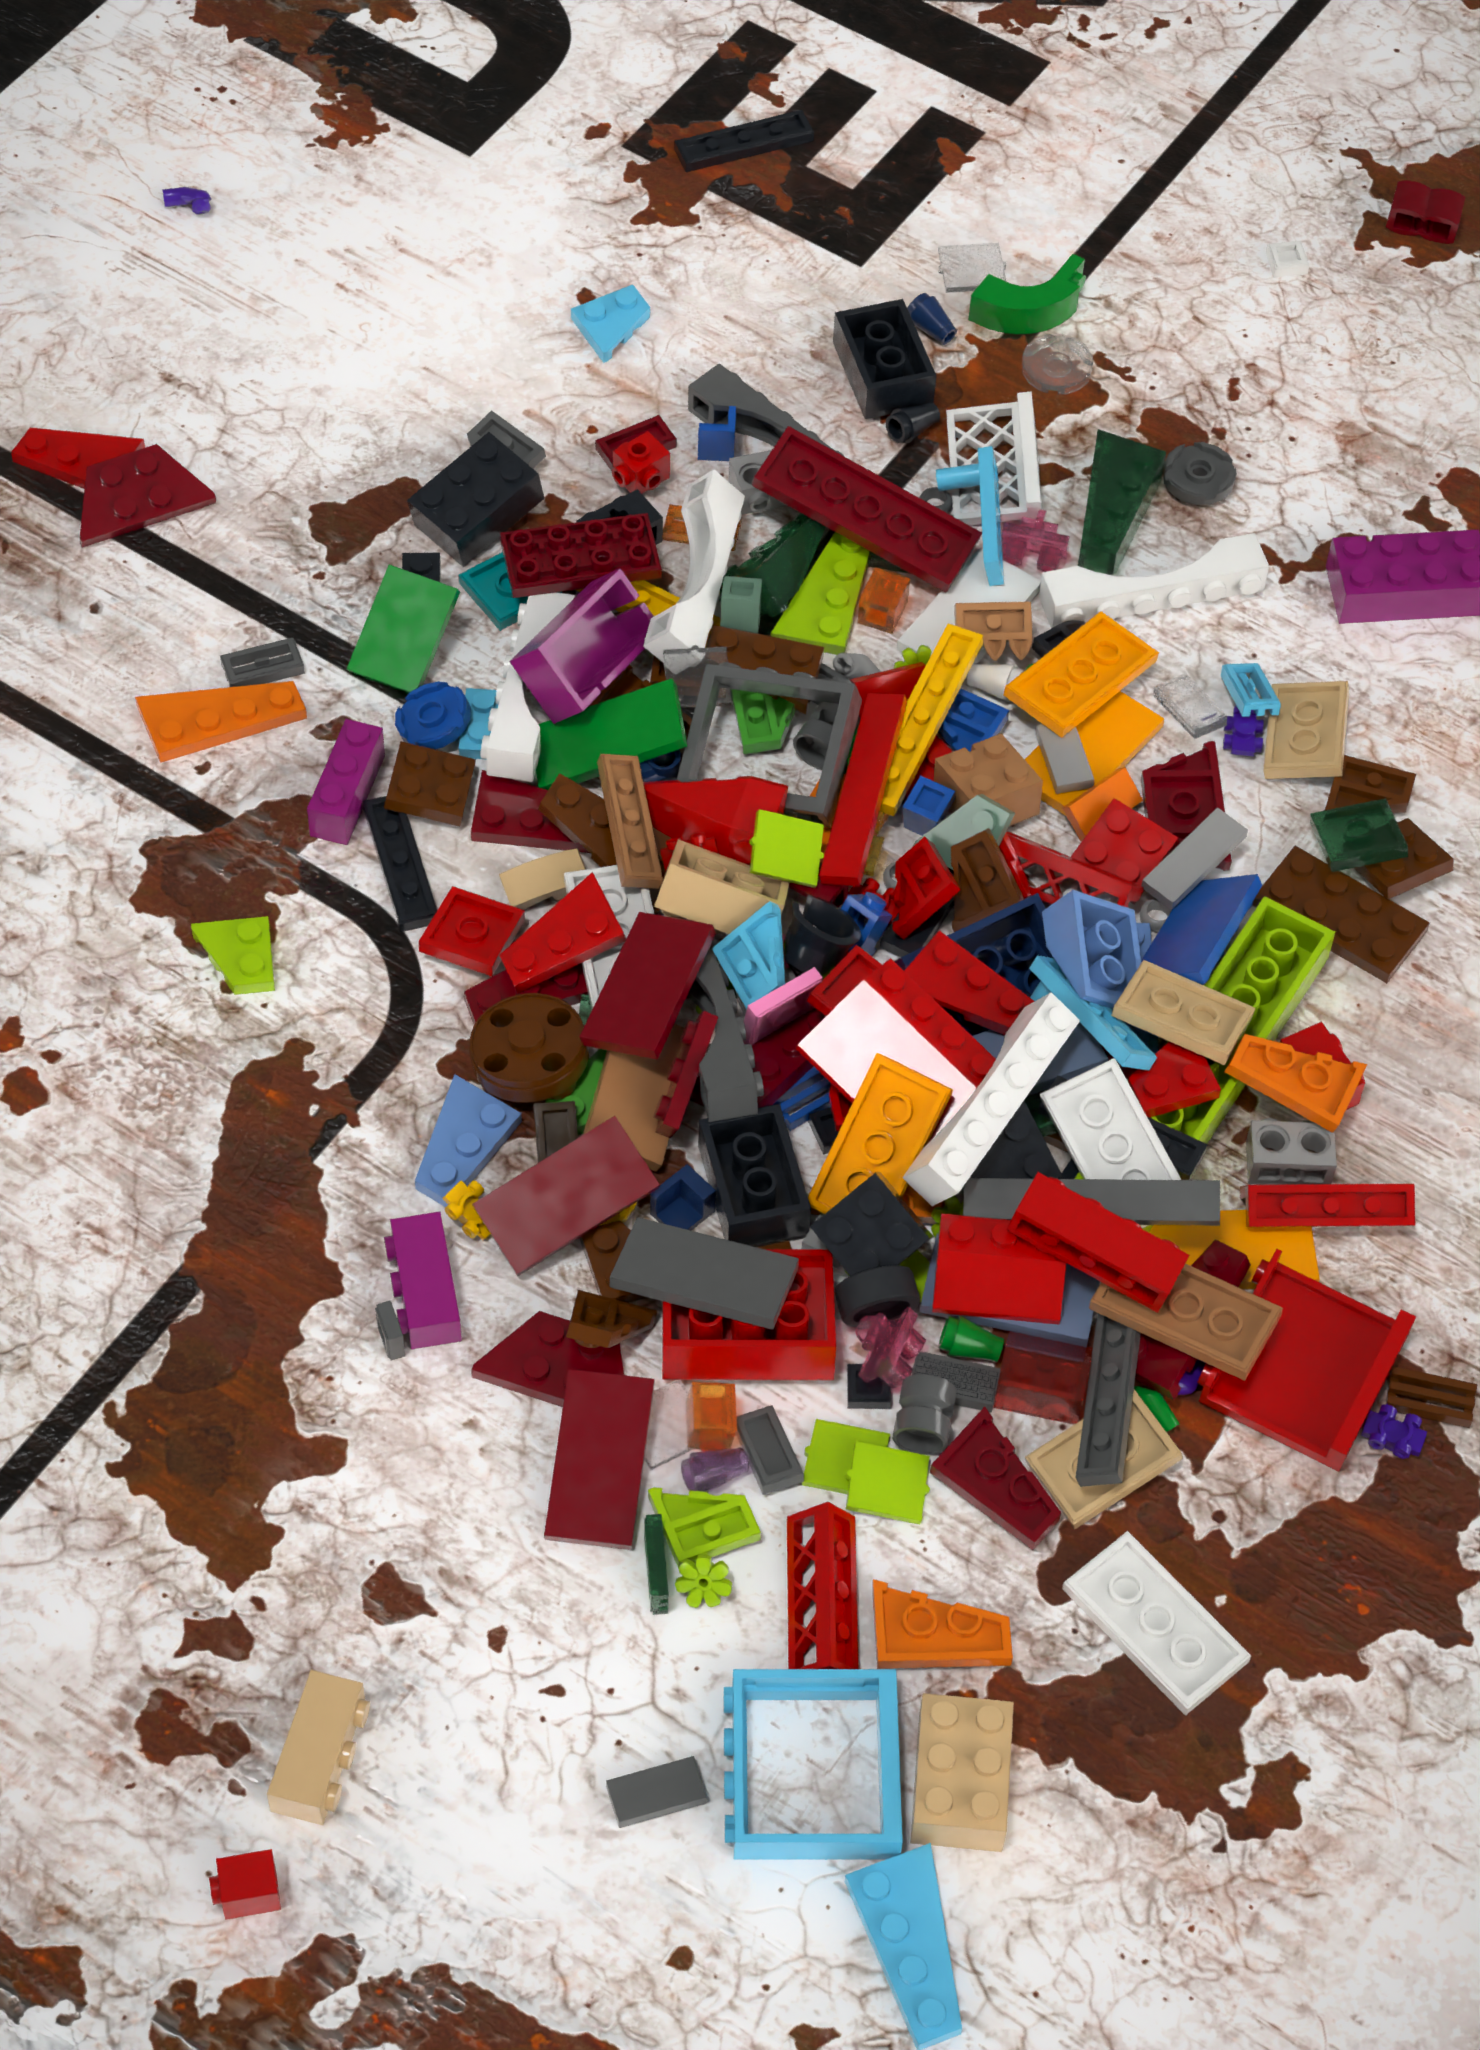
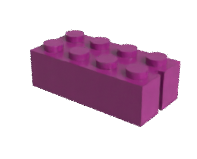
(1405, 576)
(584, 647)

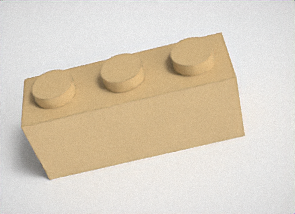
(318, 1748)

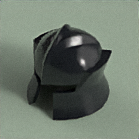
(819, 945)

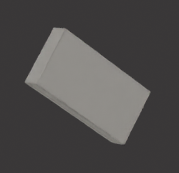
(1065, 760)

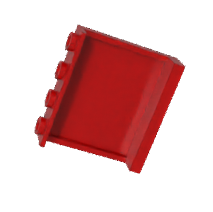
(1315, 1369)

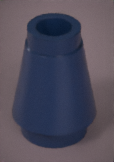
(931, 318)

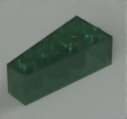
(1119, 495)

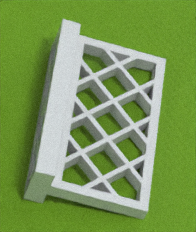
(1024, 451)

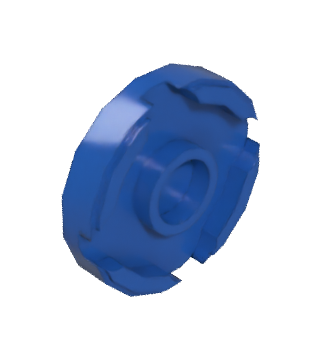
(433, 715)

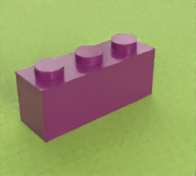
(346, 782)
(423, 1280)

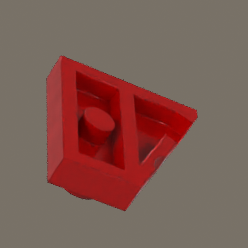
(921, 886)
(1174, 1081)

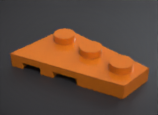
(931, 1633)

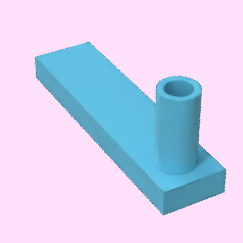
(986, 476)
(1097, 1019)

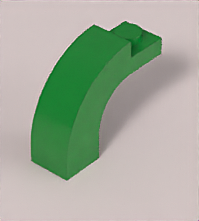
(1028, 308)

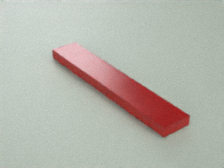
(863, 789)

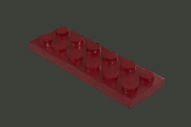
(866, 509)

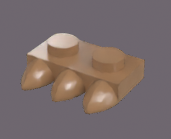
(998, 624)

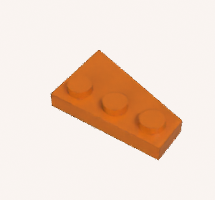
(1300, 1081)

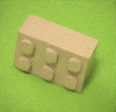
(714, 889)
(962, 1772)

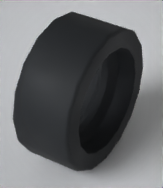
(877, 1291)

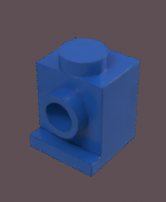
(872, 907)

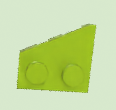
(239, 952)
(704, 1523)

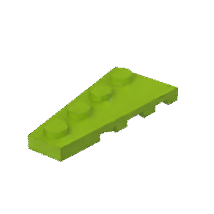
(827, 598)

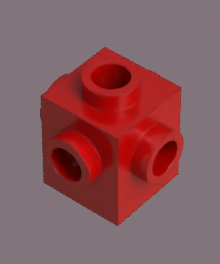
(641, 463)

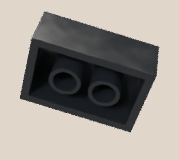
(883, 358)
(476, 499)
(755, 1177)

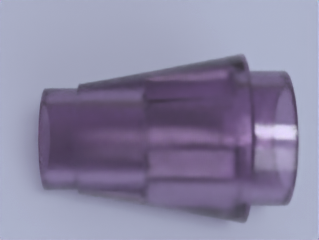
(712, 1469)

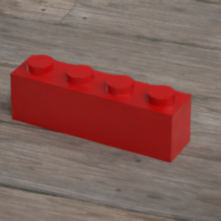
(1098, 1241)

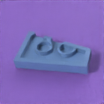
(464, 1138)

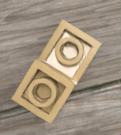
(540, 878)

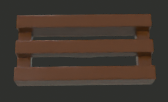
(1432, 1390)

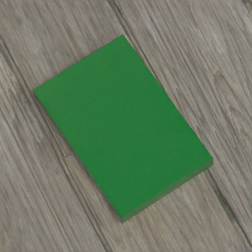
(403, 630)

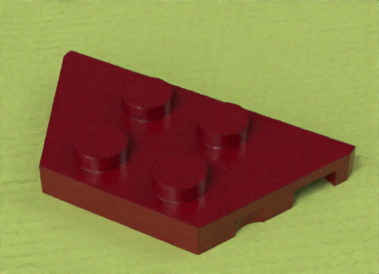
(137, 493)
(1184, 793)
(538, 1358)

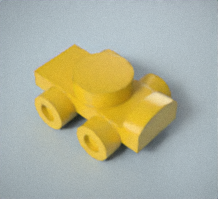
(460, 1207)

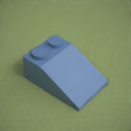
(1093, 945)

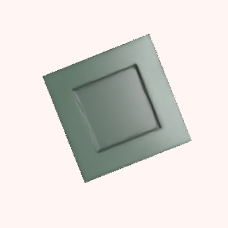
(741, 603)

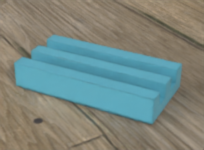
(1243, 689)

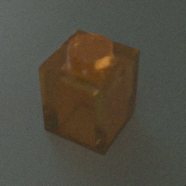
(883, 600)
(711, 1416)

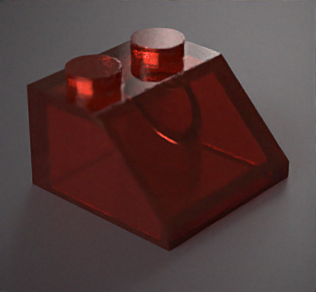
(1043, 1378)

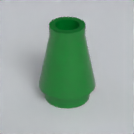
(968, 1340)

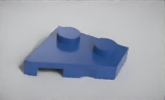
(972, 720)

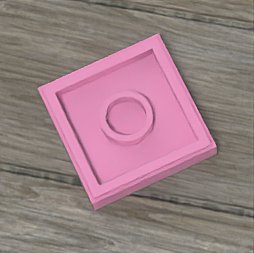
(780, 1006)

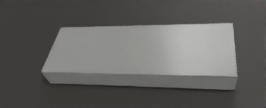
(1194, 858)

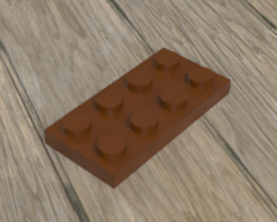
(1366, 925)

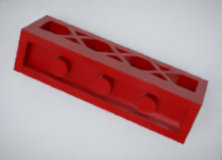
(1071, 868)
(1329, 1205)
(831, 1588)

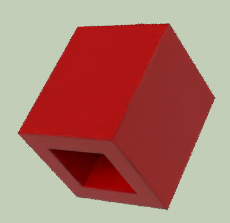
(246, 1884)

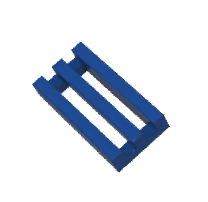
(798, 1094)

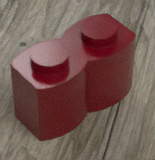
(1425, 212)

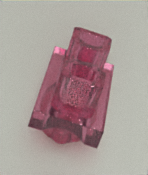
(1035, 537)
(886, 1343)

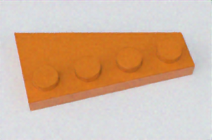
(211, 717)

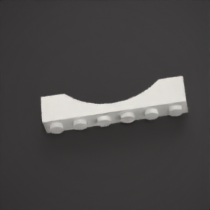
(711, 519)
(1227, 570)
(515, 735)
(964, 1141)

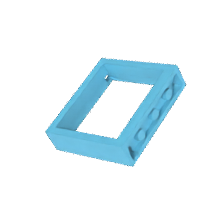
(814, 1685)

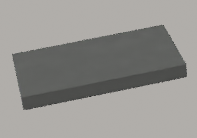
(704, 1273)

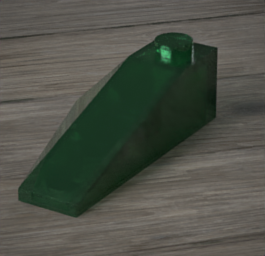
(781, 563)

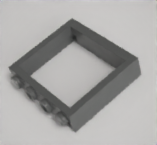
(799, 685)

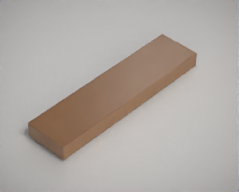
(629, 821)

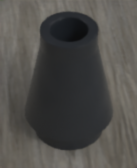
(910, 422)

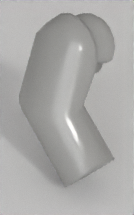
(854, 665)

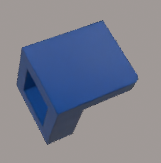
(717, 441)
(926, 805)

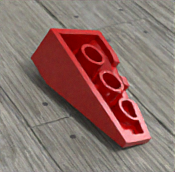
(716, 808)

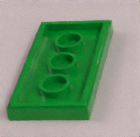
(633, 724)

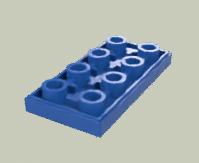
(1203, 926)

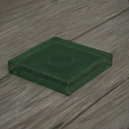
(1358, 835)

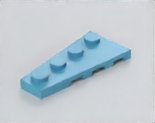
(908, 1934)

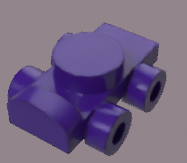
(1243, 730)
(1397, 1436)

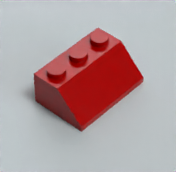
(994, 1273)

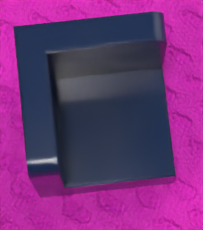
(683, 1200)

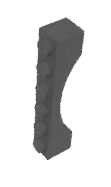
(755, 414)
(726, 1072)

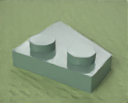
(967, 821)

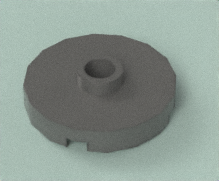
(1199, 473)

